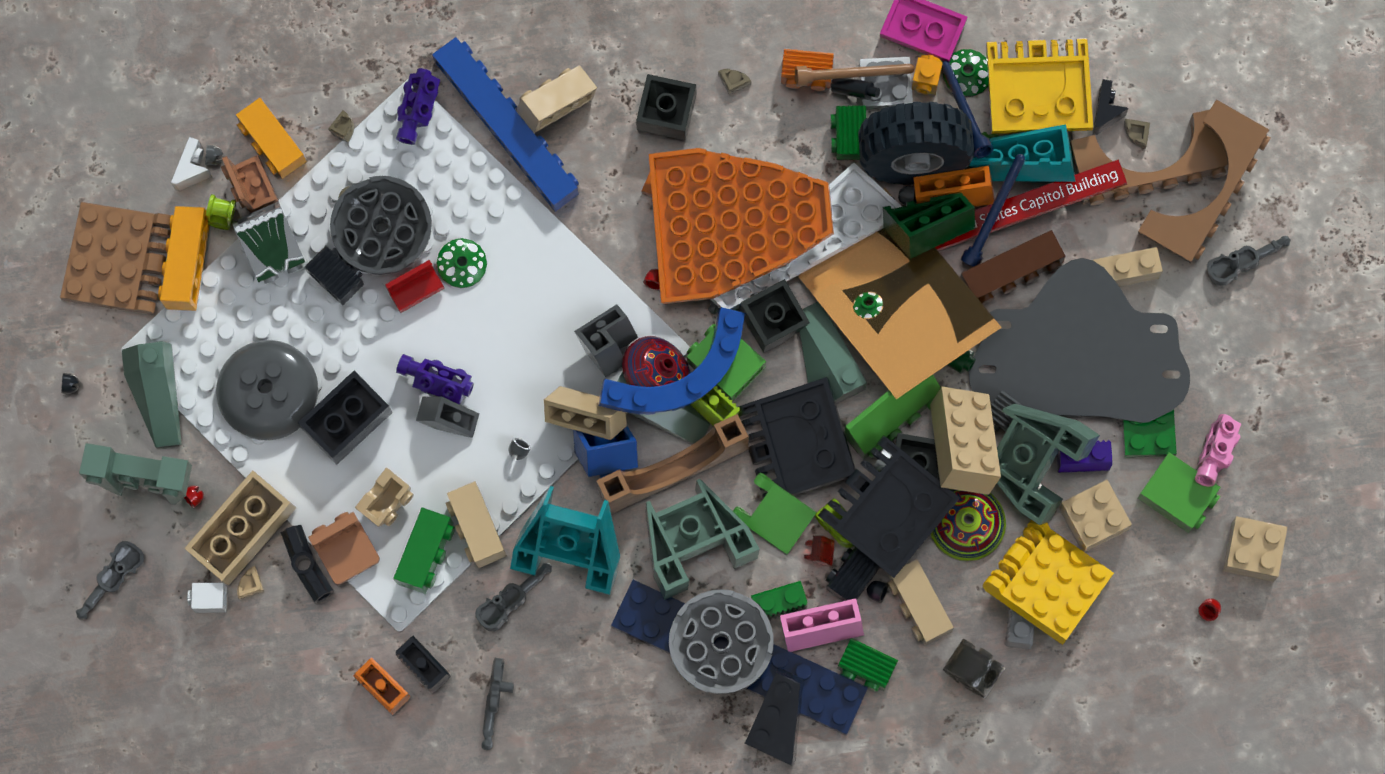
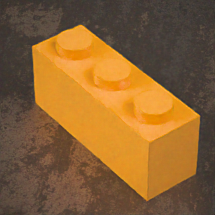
(270, 139)

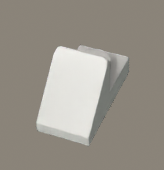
(187, 171)

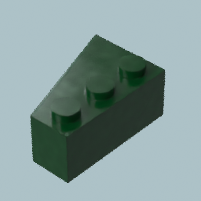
(930, 223)

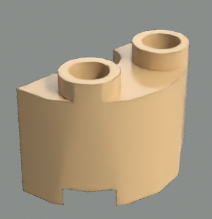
(385, 499)

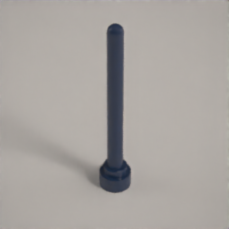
(982, 144)
(973, 255)

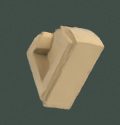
(249, 584)

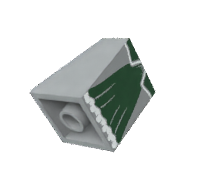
(268, 243)

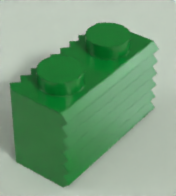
(847, 123)
(782, 600)
(867, 665)

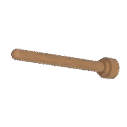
(806, 75)

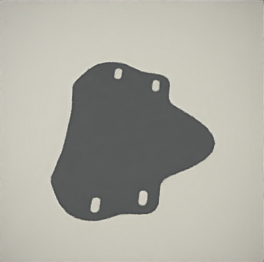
(1084, 351)

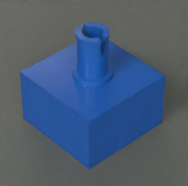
(606, 456)

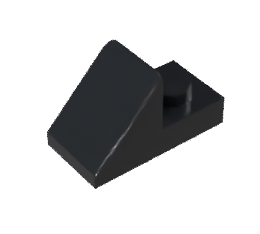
(1105, 113)

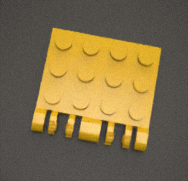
(1039, 88)
(1049, 582)

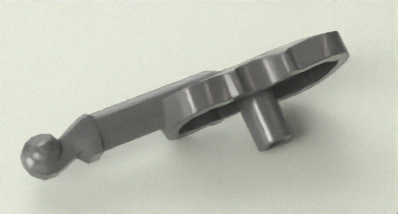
(1226, 268)
(125, 559)
(494, 612)
(493, 699)

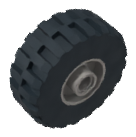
(915, 141)

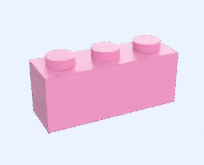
(822, 625)

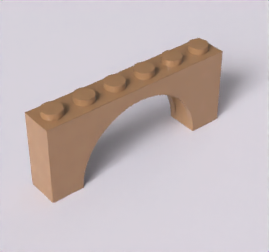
(1241, 142)
(1202, 159)
(720, 444)

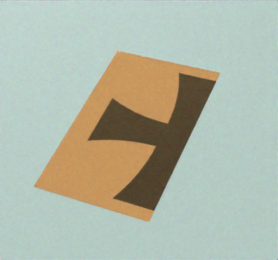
(924, 313)

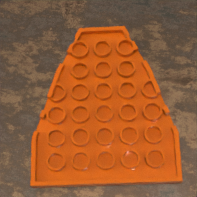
(730, 220)

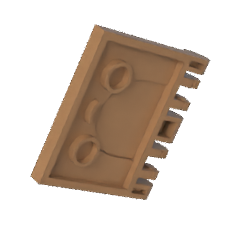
(112, 256)

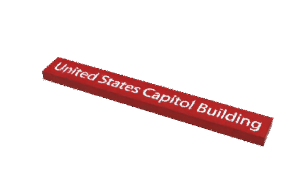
(1047, 199)

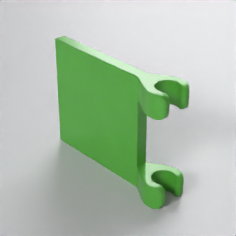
(779, 515)

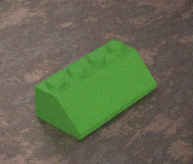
(889, 416)

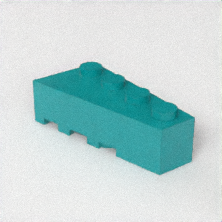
(1045, 153)

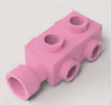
(1217, 449)

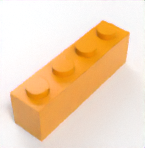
(184, 259)

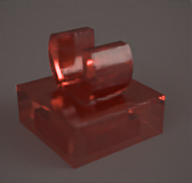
(822, 550)

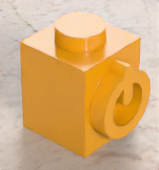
(927, 74)

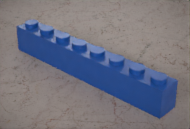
(505, 123)

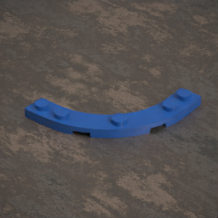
(688, 389)

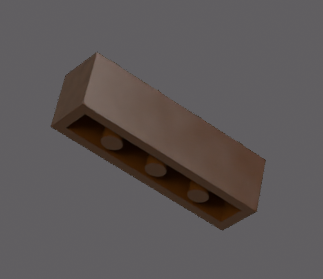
(1014, 267)

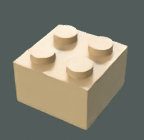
(1095, 516)
(1255, 549)

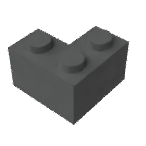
(605, 337)

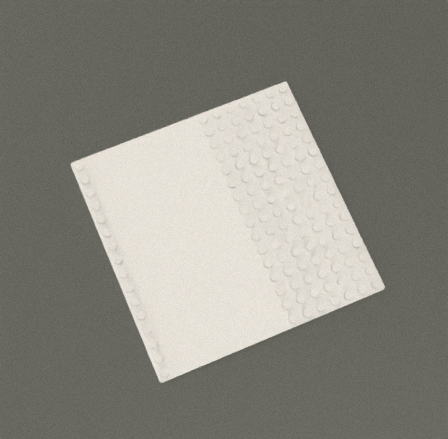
(503, 331)

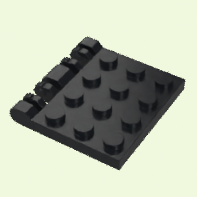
(800, 436)
(893, 510)

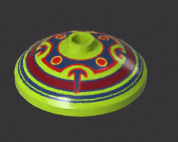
(971, 540)

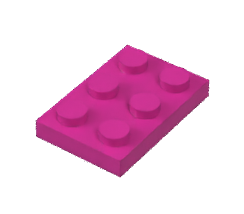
(924, 27)

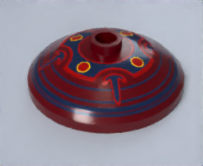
(653, 362)

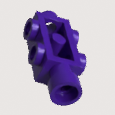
(418, 104)
(438, 383)

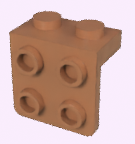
(250, 183)
(344, 548)

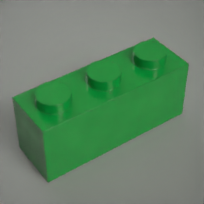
(424, 551)

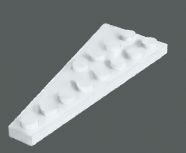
(856, 214)

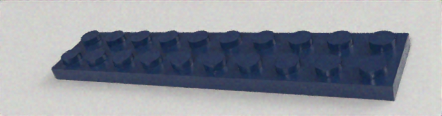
(825, 695)

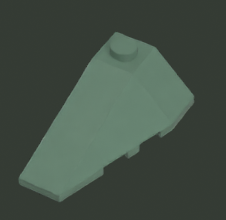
(828, 355)
(682, 423)

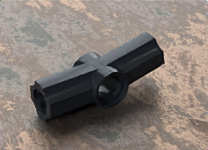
(313, 577)

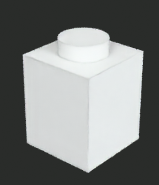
(208, 597)

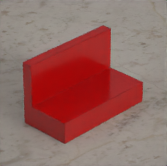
(414, 286)

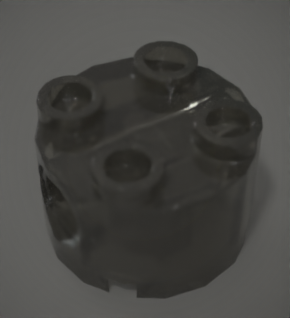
(974, 668)

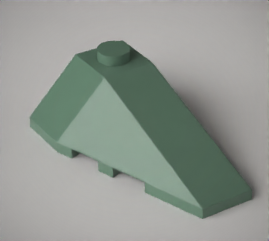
(153, 386)

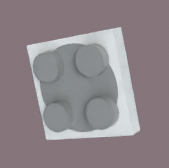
(893, 88)

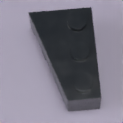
(777, 721)

